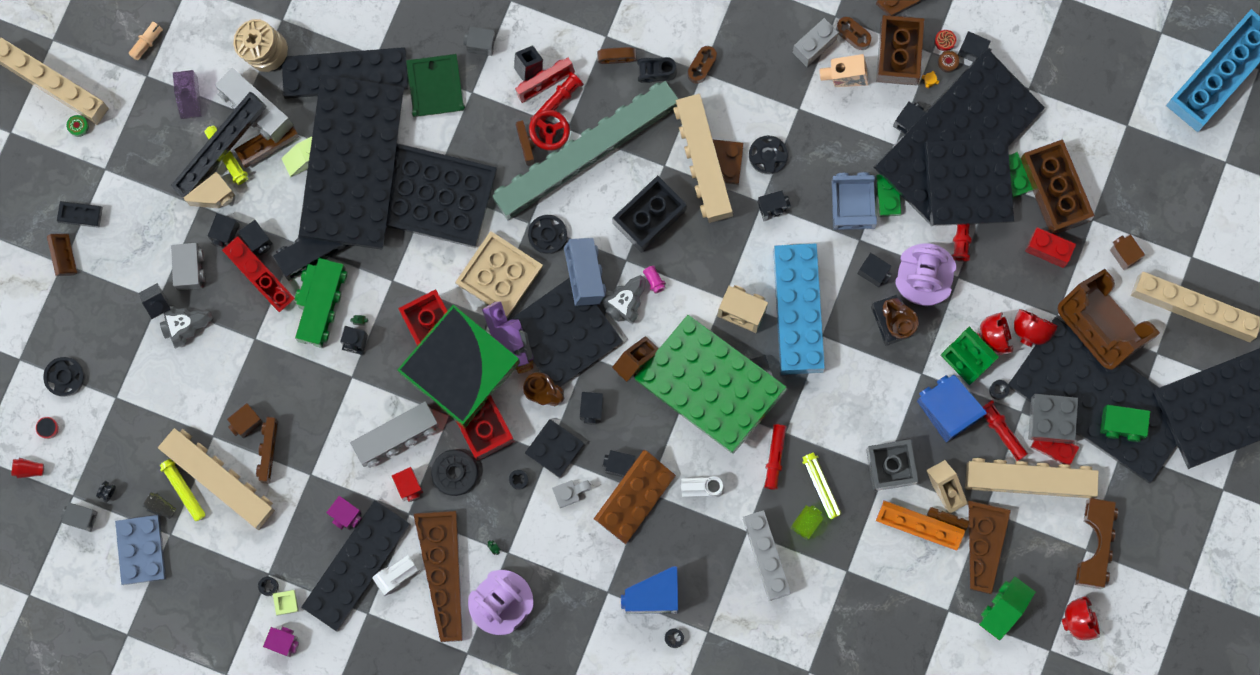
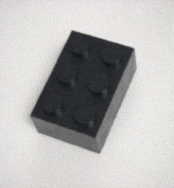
(649, 214)

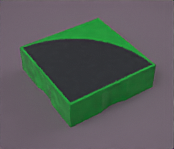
(458, 366)

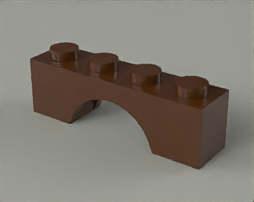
(1100, 517)

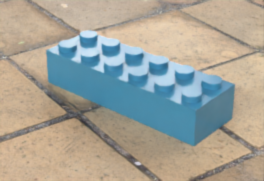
(1219, 74)
(798, 309)

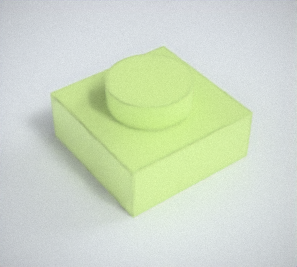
(285, 602)

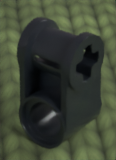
(654, 68)

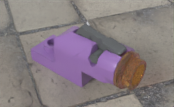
(509, 335)

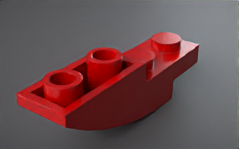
(258, 274)

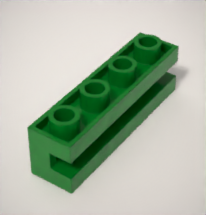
(321, 302)

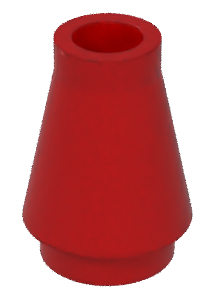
(25, 468)

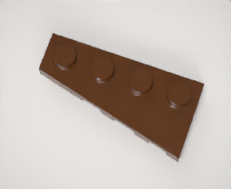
(986, 540)

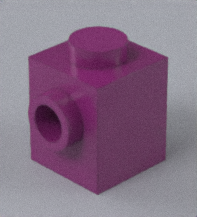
(344, 514)
(281, 641)

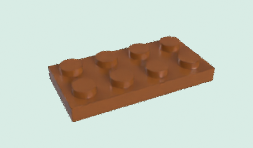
(634, 497)

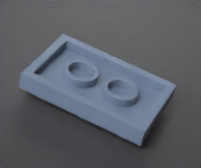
(140, 550)

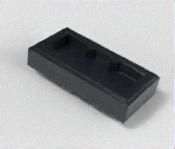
(79, 214)

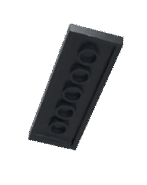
(382, 66)
(355, 565)

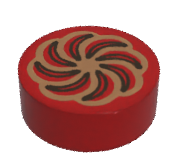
(945, 40)

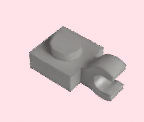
(568, 493)

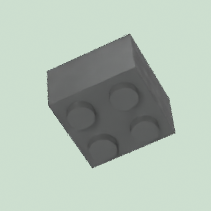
(1053, 418)
(892, 465)

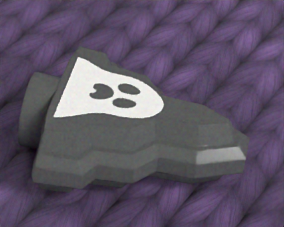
(625, 300)
(182, 324)

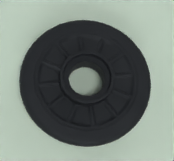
(459, 485)

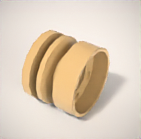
(260, 45)

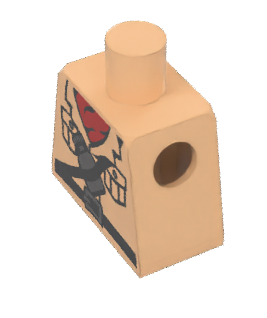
(852, 68)

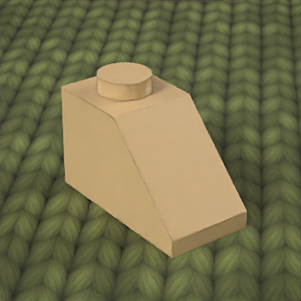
(210, 193)
(947, 486)

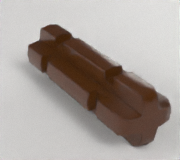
(948, 518)

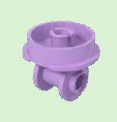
(925, 274)
(501, 602)

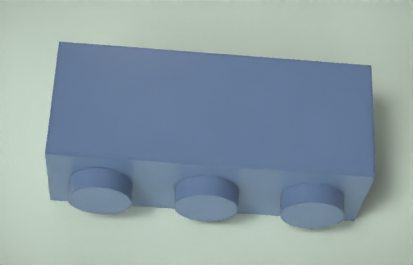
(584, 271)

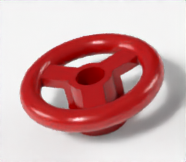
(536, 120)

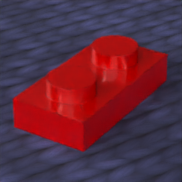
(1060, 452)

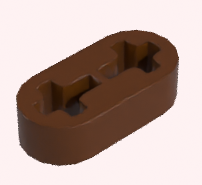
(850, 36)
(616, 55)
(698, 62)

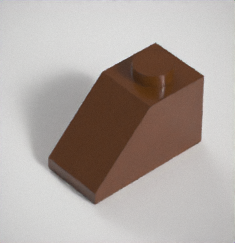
(635, 358)

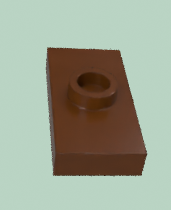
(526, 143)
(61, 254)

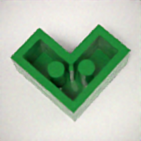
(1007, 607)

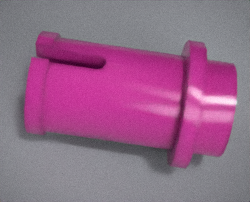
(654, 279)

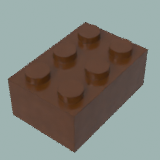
(900, 50)

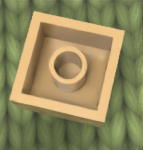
(742, 308)

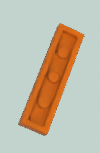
(920, 525)

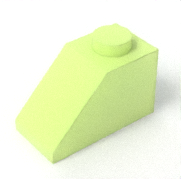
(297, 158)

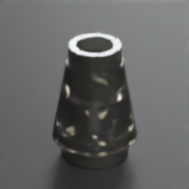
(158, 505)

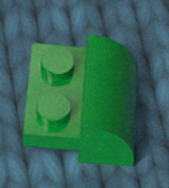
(969, 356)

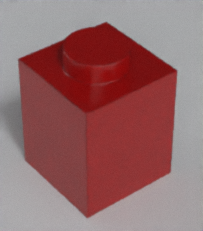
(407, 484)

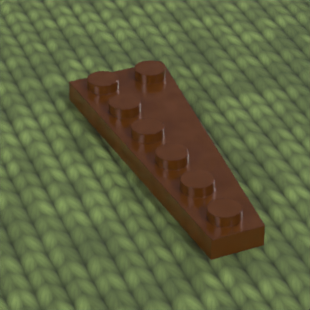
(440, 554)

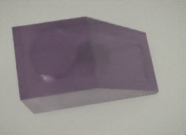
(187, 94)

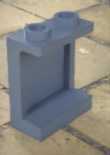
(853, 201)

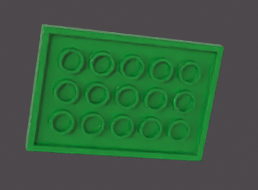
(710, 384)

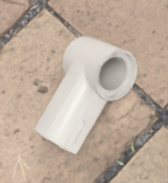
(699, 487)
(390, 578)

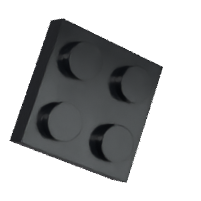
(554, 448)

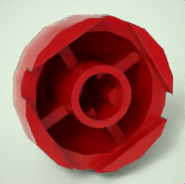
(1033, 328)
(996, 333)
(1081, 620)

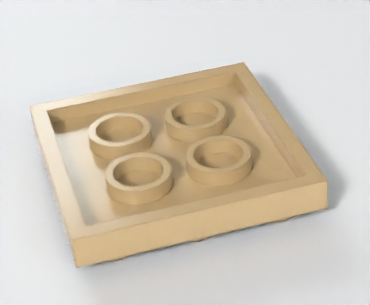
(499, 273)

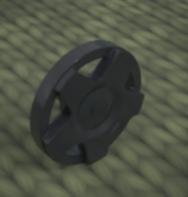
(768, 154)
(547, 234)
(63, 376)

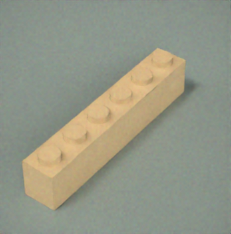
(51, 82)
(704, 158)
(1196, 307)
(217, 479)
(1031, 479)

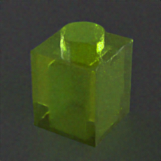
(807, 521)

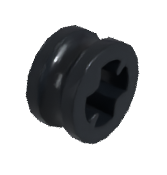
(998, 383)
(519, 486)
(105, 491)
(264, 580)
(678, 643)

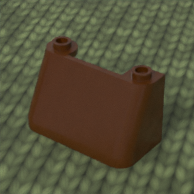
(1102, 322)

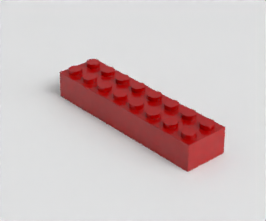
(487, 429)

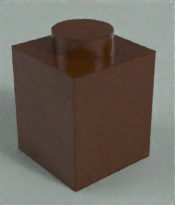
(1126, 251)
(244, 421)

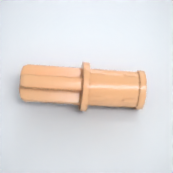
(145, 41)

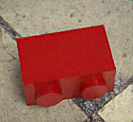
(1050, 247)

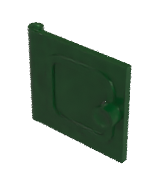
(435, 85)

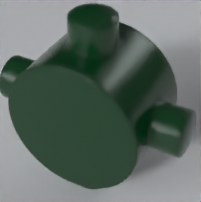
(359, 320)
(493, 547)

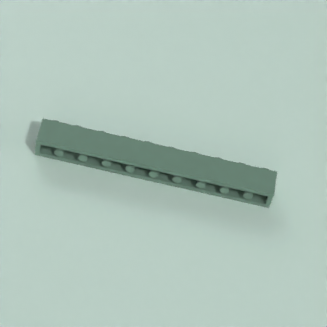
(585, 150)

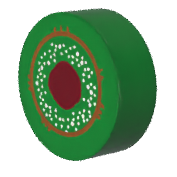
(77, 125)

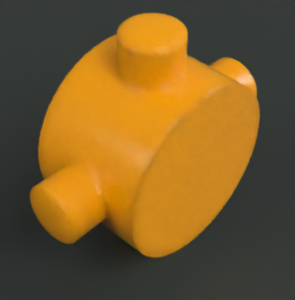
(930, 79)

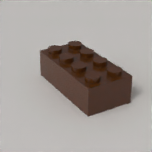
(1057, 187)

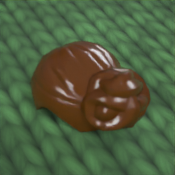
(900, 319)
(542, 390)

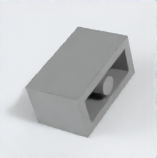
(815, 42)
(187, 266)

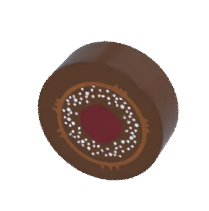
(948, 61)

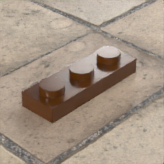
(259, 147)
(267, 449)

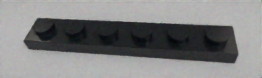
(219, 144)

